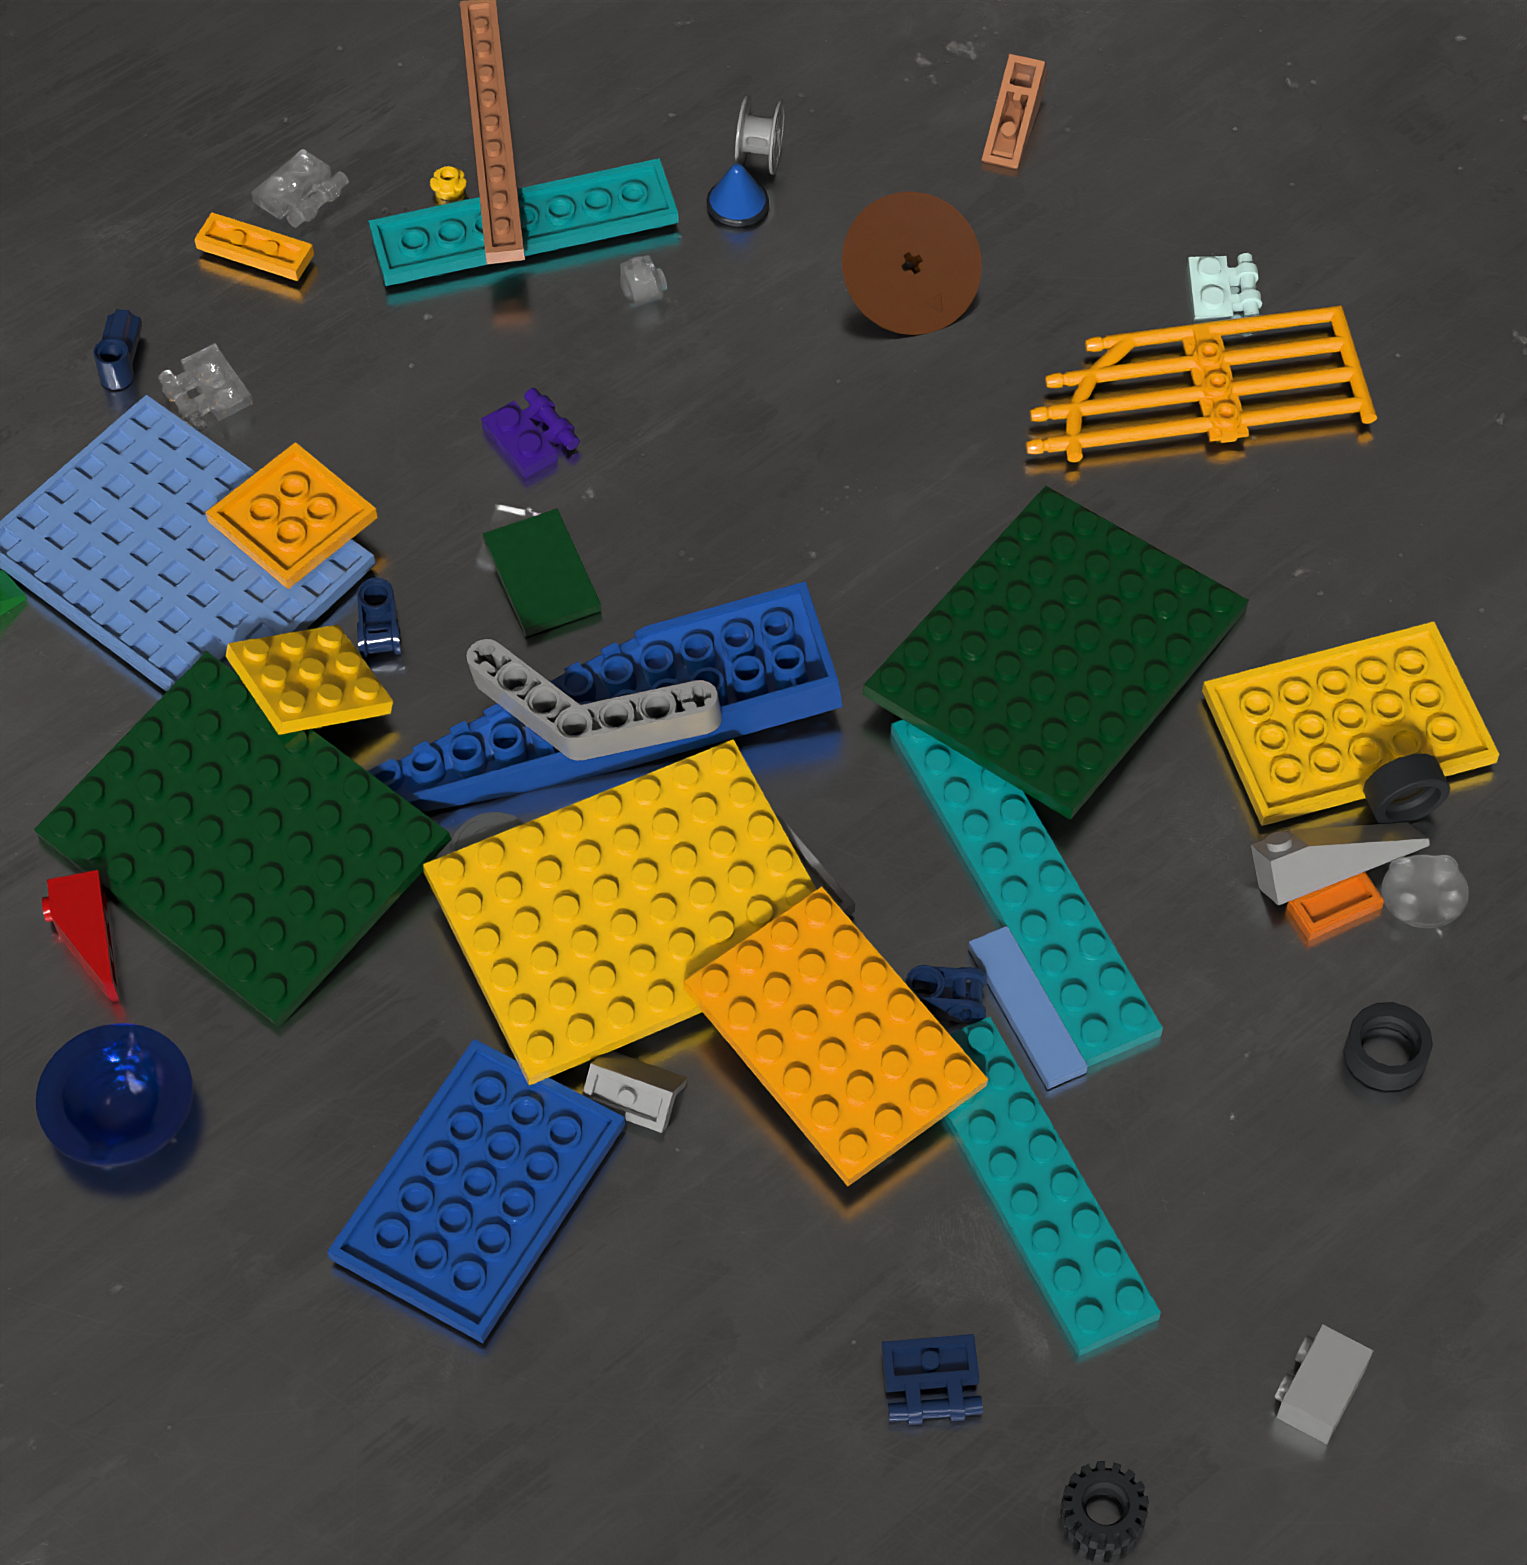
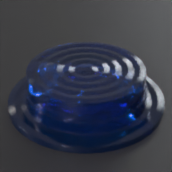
(114, 1095)

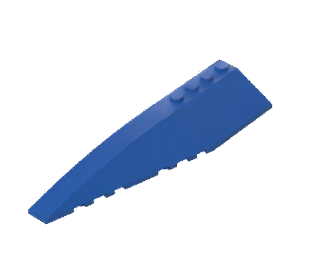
(756, 651)

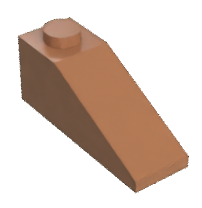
(1015, 111)

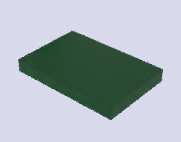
(541, 572)

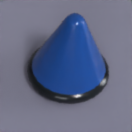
(737, 198)

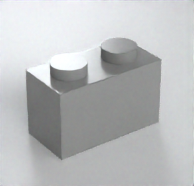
(1323, 1383)

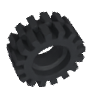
(1097, 1535)

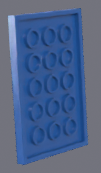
(476, 1190)

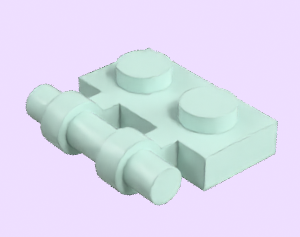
(1210, 288)

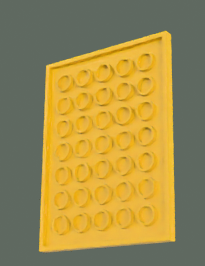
(614, 903)

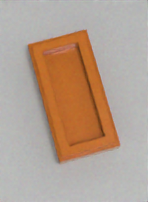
(1335, 905)

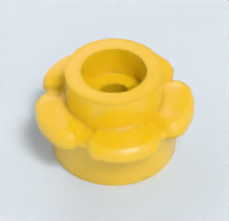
(448, 183)

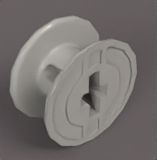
(760, 134)

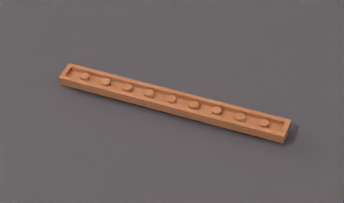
(491, 132)

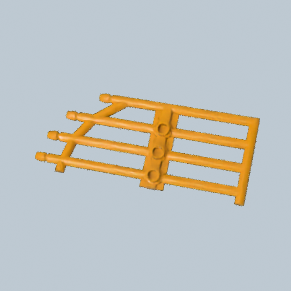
(1212, 382)

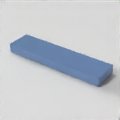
(1027, 1007)

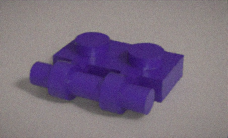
(522, 441)

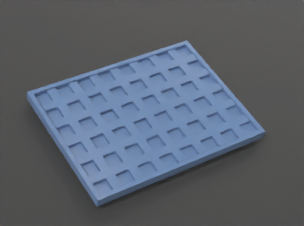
(138, 566)

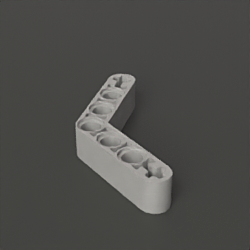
(637, 711)

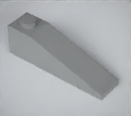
(1314, 858)

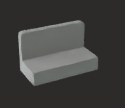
(633, 1089)

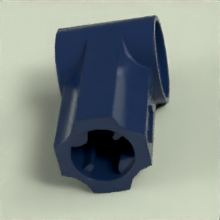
(117, 349)

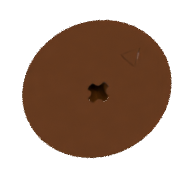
(911, 263)

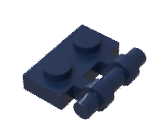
(928, 1365)

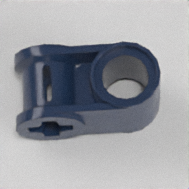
(378, 624)
(949, 992)

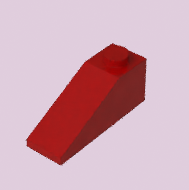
(83, 923)

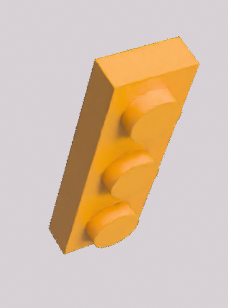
(254, 246)

